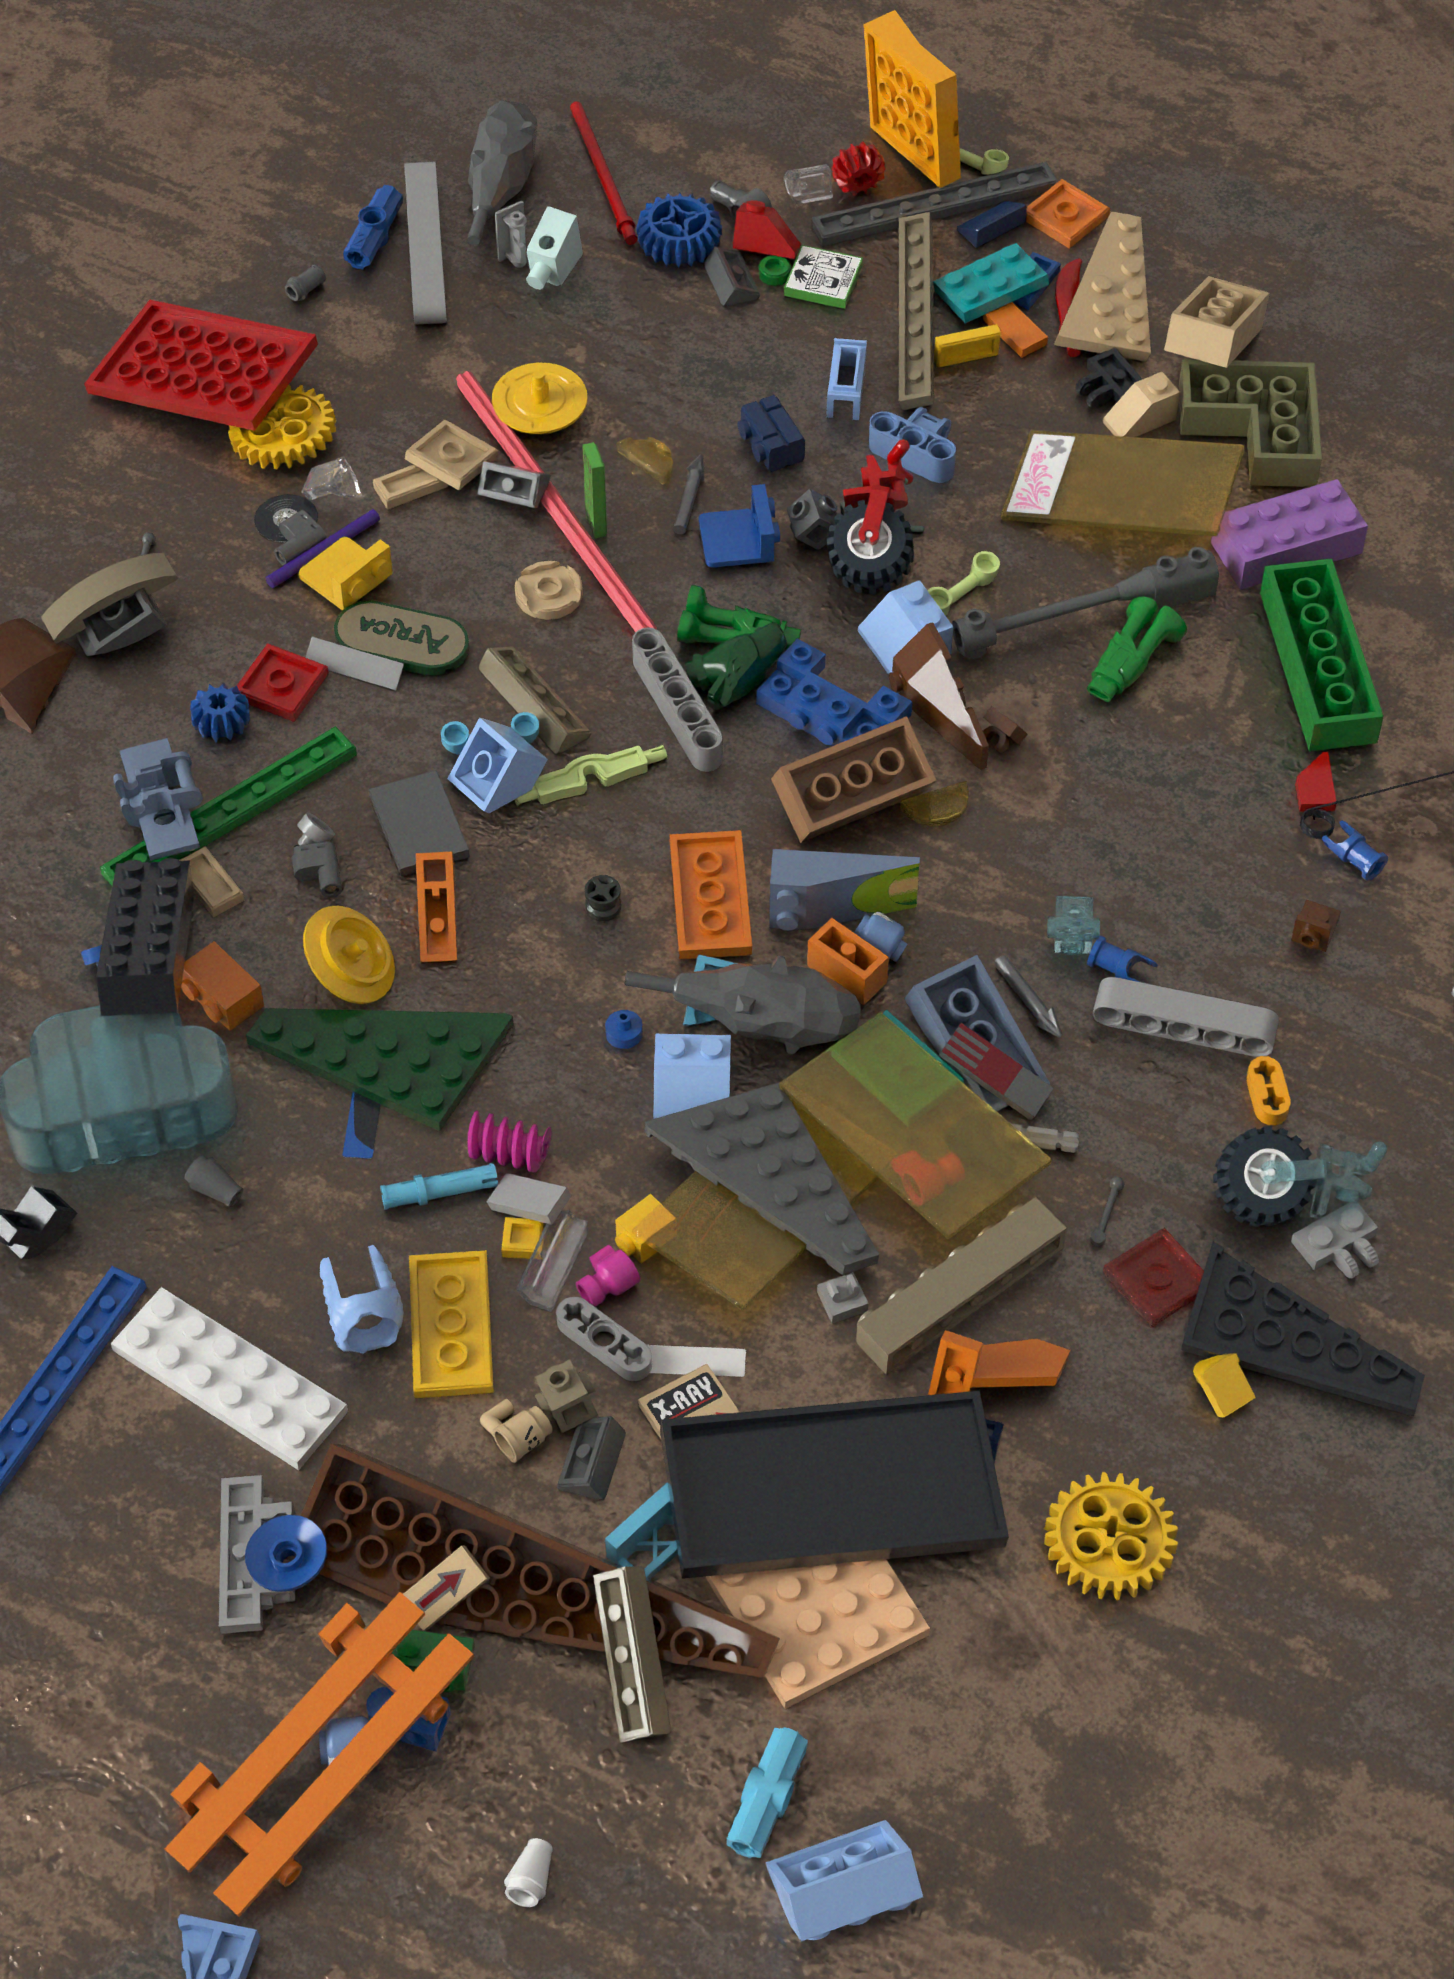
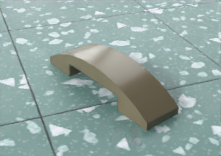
(104, 588)

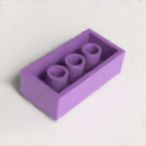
(1290, 529)

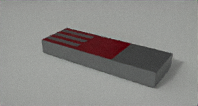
(996, 1071)

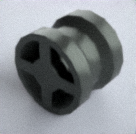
(606, 889)

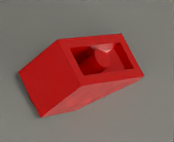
(763, 231)

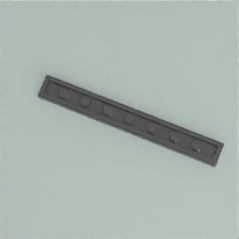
(940, 202)

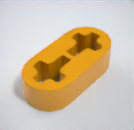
(1260, 1091)

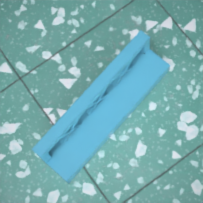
(638, 1528)

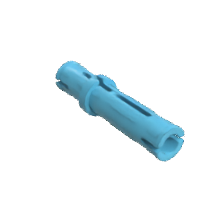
(438, 1186)

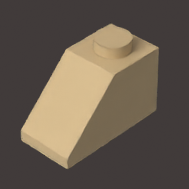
(1144, 407)

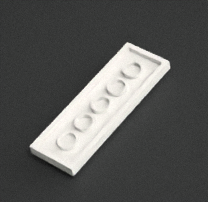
(230, 1378)

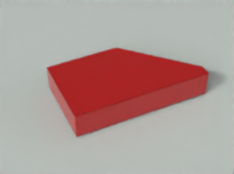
(1316, 785)

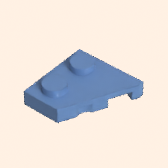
(216, 1948)

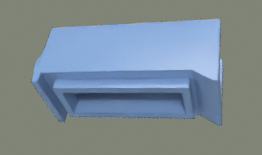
(847, 353)

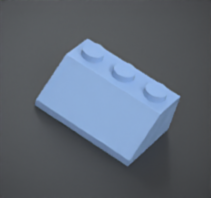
(845, 1880)

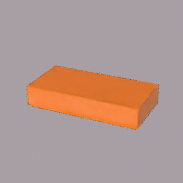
(1017, 329)

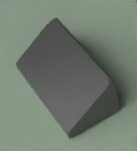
(730, 277)
(512, 483)
(592, 1457)

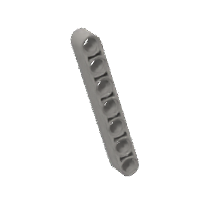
(425, 243)

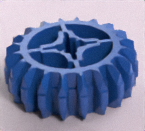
(679, 229)

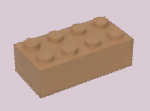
(853, 779)

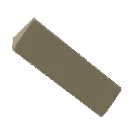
(530, 693)
(632, 1653)

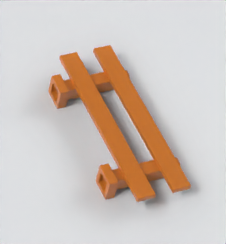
(224, 1810)

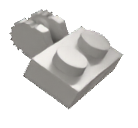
(1336, 1235)

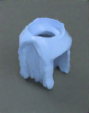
(347, 1312)

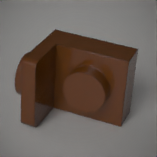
(1315, 925)

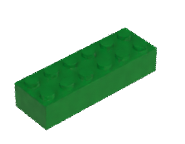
(1321, 655)

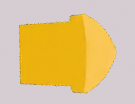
(1223, 1383)

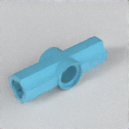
(767, 1792)

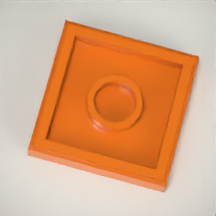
(1066, 213)

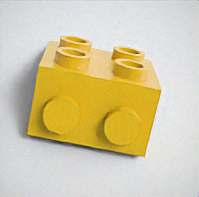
(347, 571)

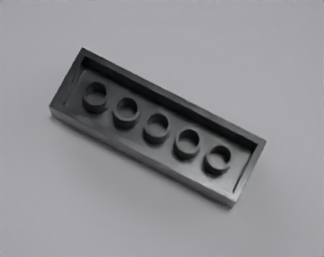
(145, 938)

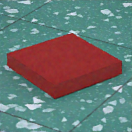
(282, 682)

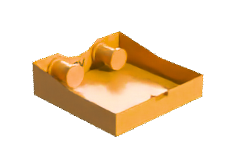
(912, 99)

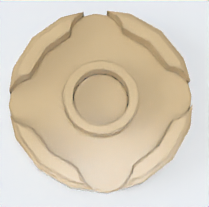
(548, 590)

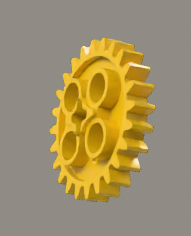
(289, 431)
(1105, 1567)

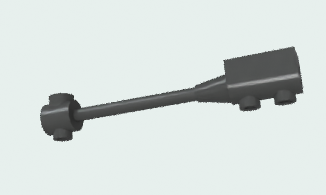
(1167, 582)

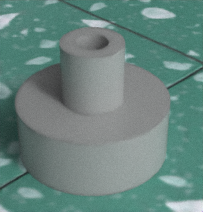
(314, 830)

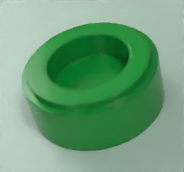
(774, 270)

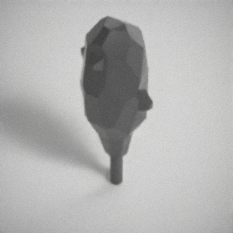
(500, 160)
(765, 1001)

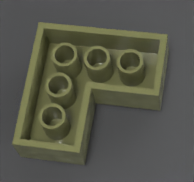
(1260, 401)

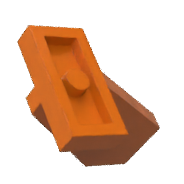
(970, 1364)

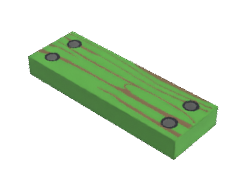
(595, 490)

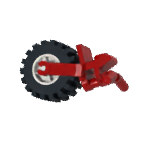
(871, 541)

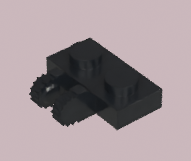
(1110, 372)

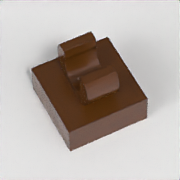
(1004, 728)

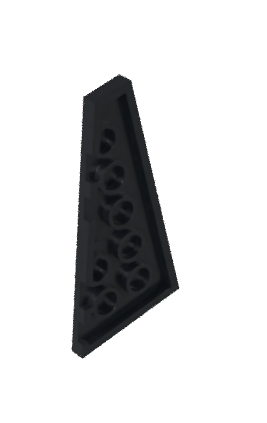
(1291, 1338)

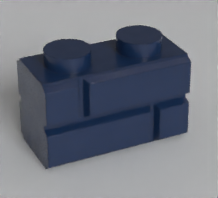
(771, 433)

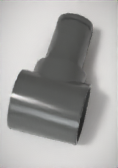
(735, 198)

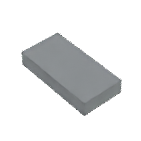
(529, 1198)

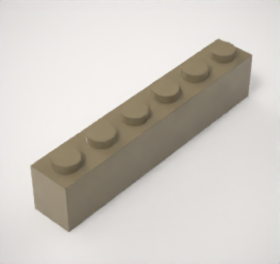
(960, 1284)

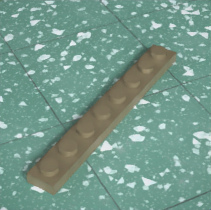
(916, 311)

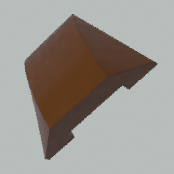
(29, 670)

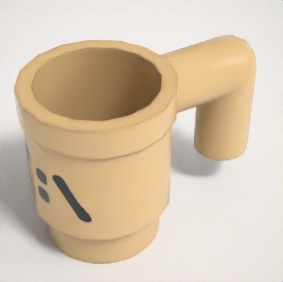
(520, 1432)

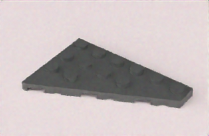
(773, 1165)

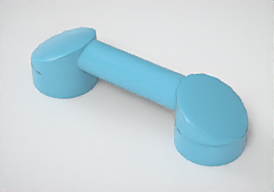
(455, 734)

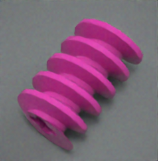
(507, 1143)

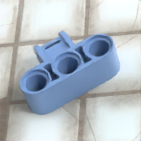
(929, 451)

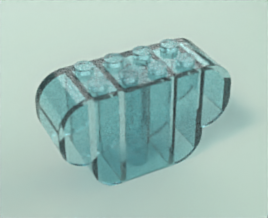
(115, 1090)

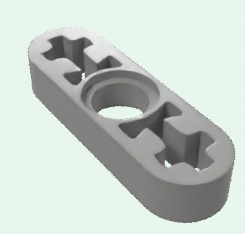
(610, 1354)

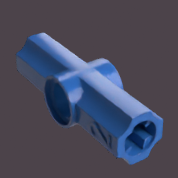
(373, 227)

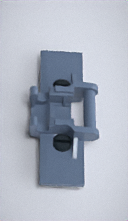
(150, 803)

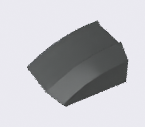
(121, 624)

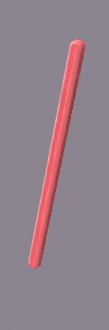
(557, 506)

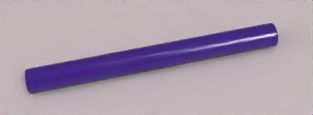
(296, 564)

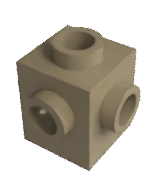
(565, 1395)

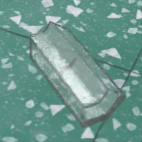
(553, 1260)

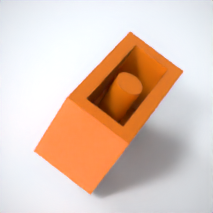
(848, 960)
(221, 986)

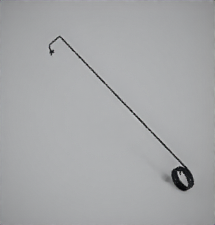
(1328, 817)

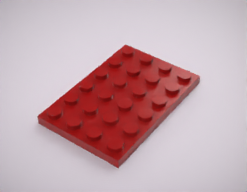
(201, 364)

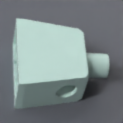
(553, 248)

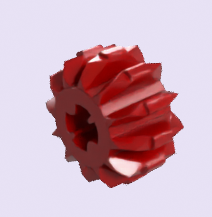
(858, 168)

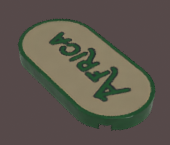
(413, 637)

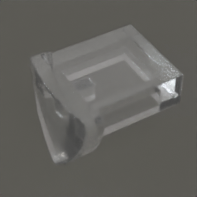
(808, 184)
(330, 478)

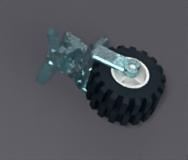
(1270, 1177)

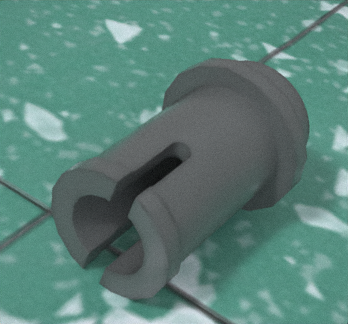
(299, 286)

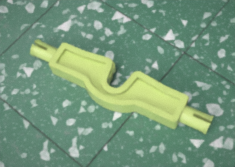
(607, 768)

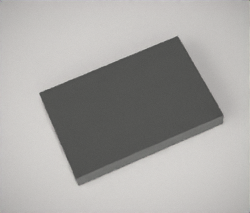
(417, 819)

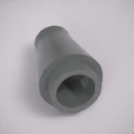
(213, 1181)

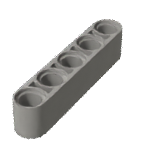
(677, 699)
(1186, 1017)

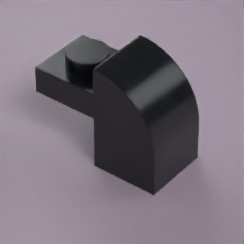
(35, 1222)

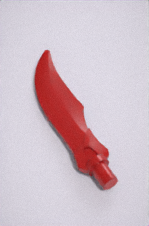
(1065, 290)

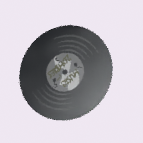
(277, 510)

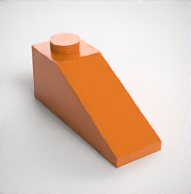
(436, 906)

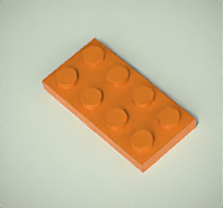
(710, 894)

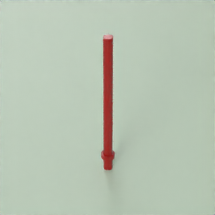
(625, 224)

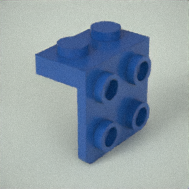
(741, 534)

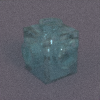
(1073, 925)

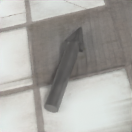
(695, 474)
(1046, 1017)

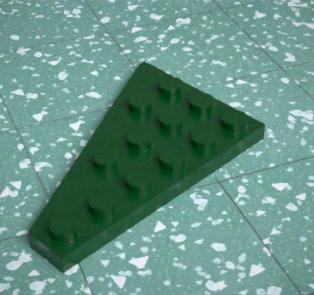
(397, 1058)

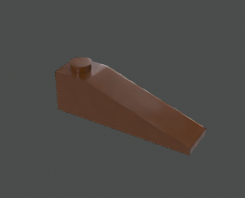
(924, 677)

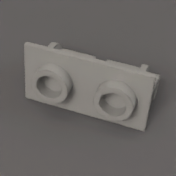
(511, 234)

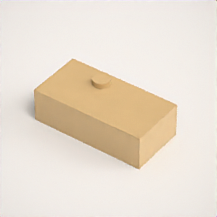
(1216, 321)

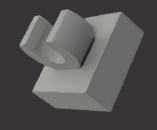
(842, 1297)

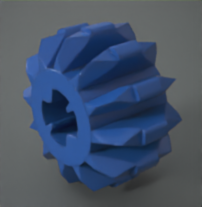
(220, 712)

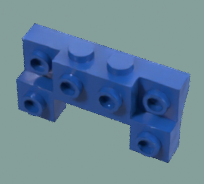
(821, 707)

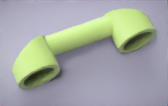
(992, 163)
(982, 572)

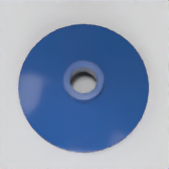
(283, 1538)

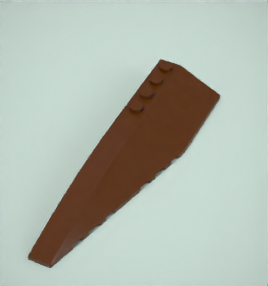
(395, 1528)

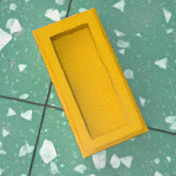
(967, 345)

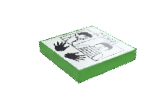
(823, 276)

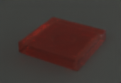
(1156, 1277)

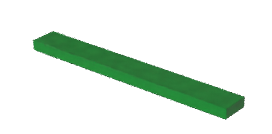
(255, 794)

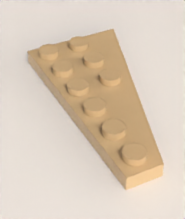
(1112, 295)

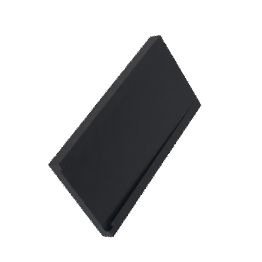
(832, 1484)

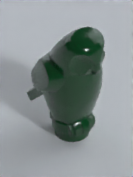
(736, 664)

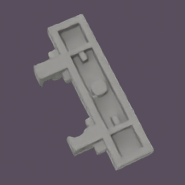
(241, 1515)

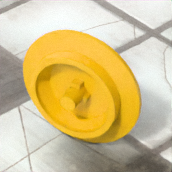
(539, 398)
(348, 954)

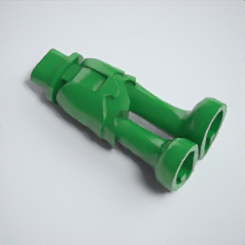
(699, 617)
(1123, 661)

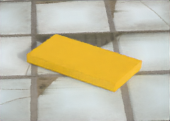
(450, 1324)

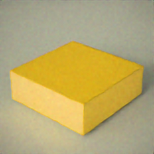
(520, 1237)

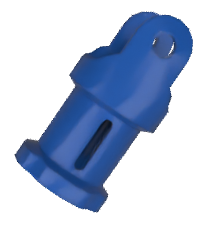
(1358, 852)
(1116, 959)

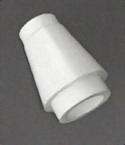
(529, 1875)

